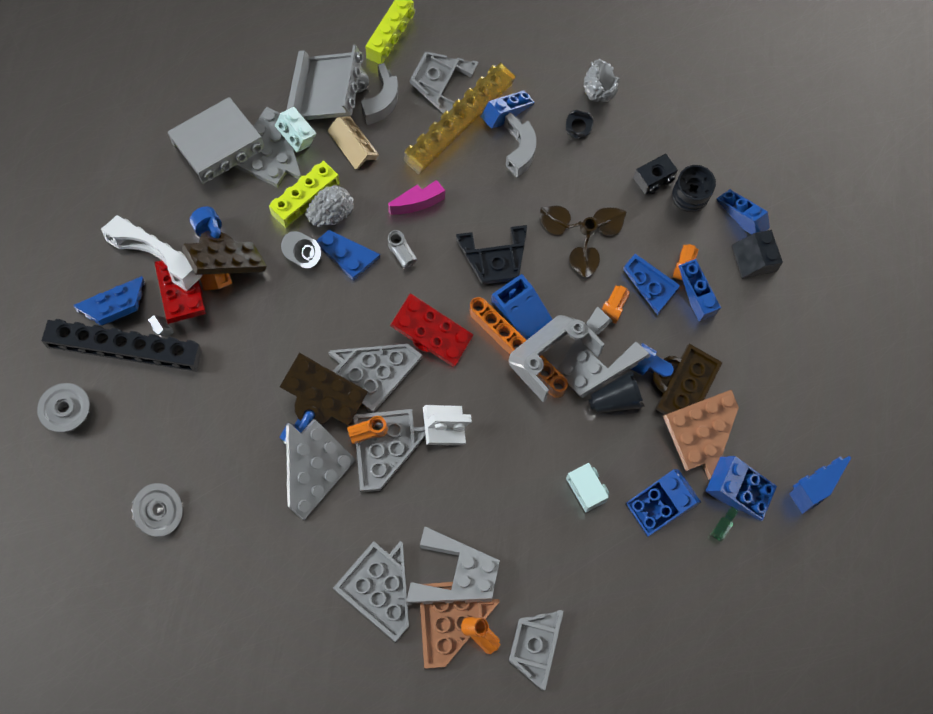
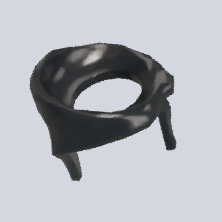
(586, 117)

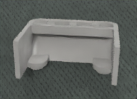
(526, 358)

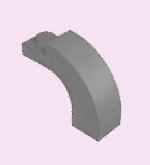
(382, 105)
(523, 156)

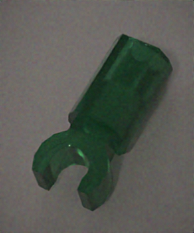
(724, 524)

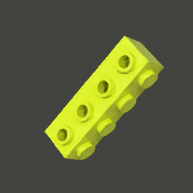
(389, 30)
(296, 198)

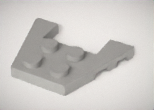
(434, 74)

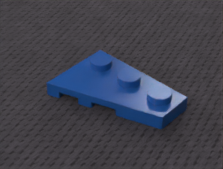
(347, 254)
(651, 282)

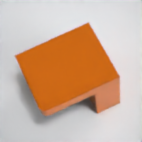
(215, 281)

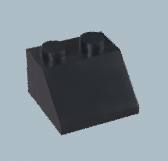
(757, 254)

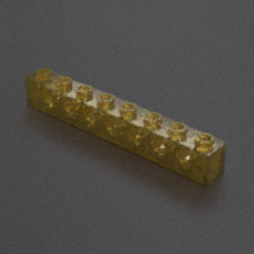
(418, 161)

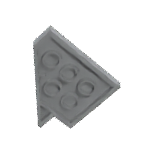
(277, 157)
(376, 369)
(383, 456)
(313, 466)
(378, 589)

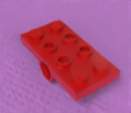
(176, 301)
(431, 330)

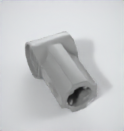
(401, 250)

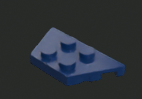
(113, 303)

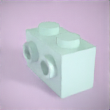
(295, 129)
(587, 487)

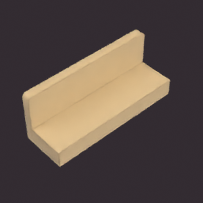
(352, 141)

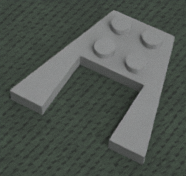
(588, 373)
(473, 576)

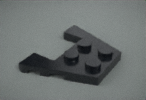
(498, 262)

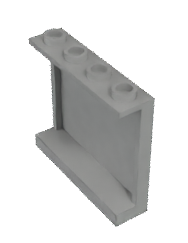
(325, 84)
(216, 139)

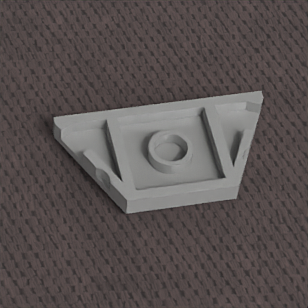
(535, 646)

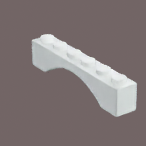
(125, 235)

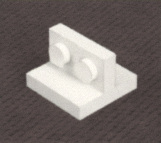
(445, 425)

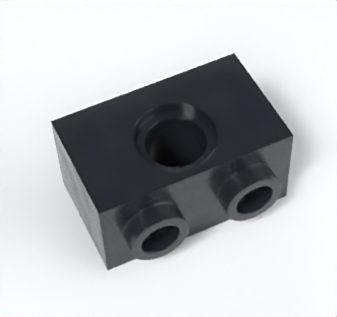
(661, 166)

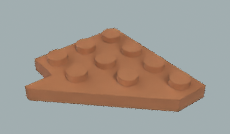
(703, 430)
(442, 627)

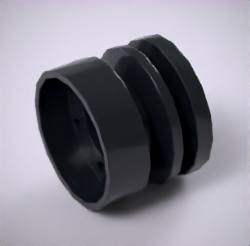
(693, 188)

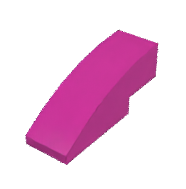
(417, 199)

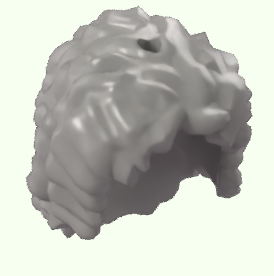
(601, 82)
(330, 206)

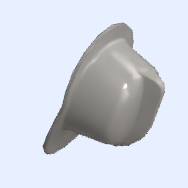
(301, 249)

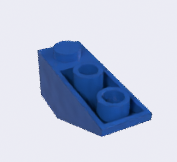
(497, 109)
(744, 212)
(699, 291)

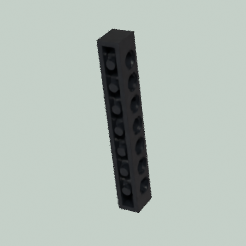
(56, 329)

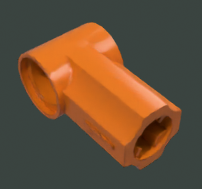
(688, 253)
(615, 303)
(365, 431)
(479, 631)

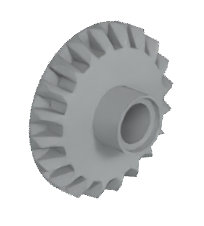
(53, 402)
(168, 509)

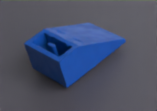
(521, 306)
(741, 487)
(816, 488)
(663, 502)

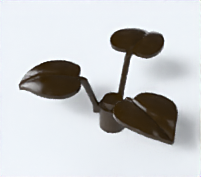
(585, 259)

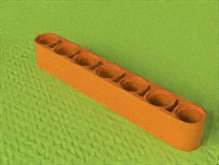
(514, 338)

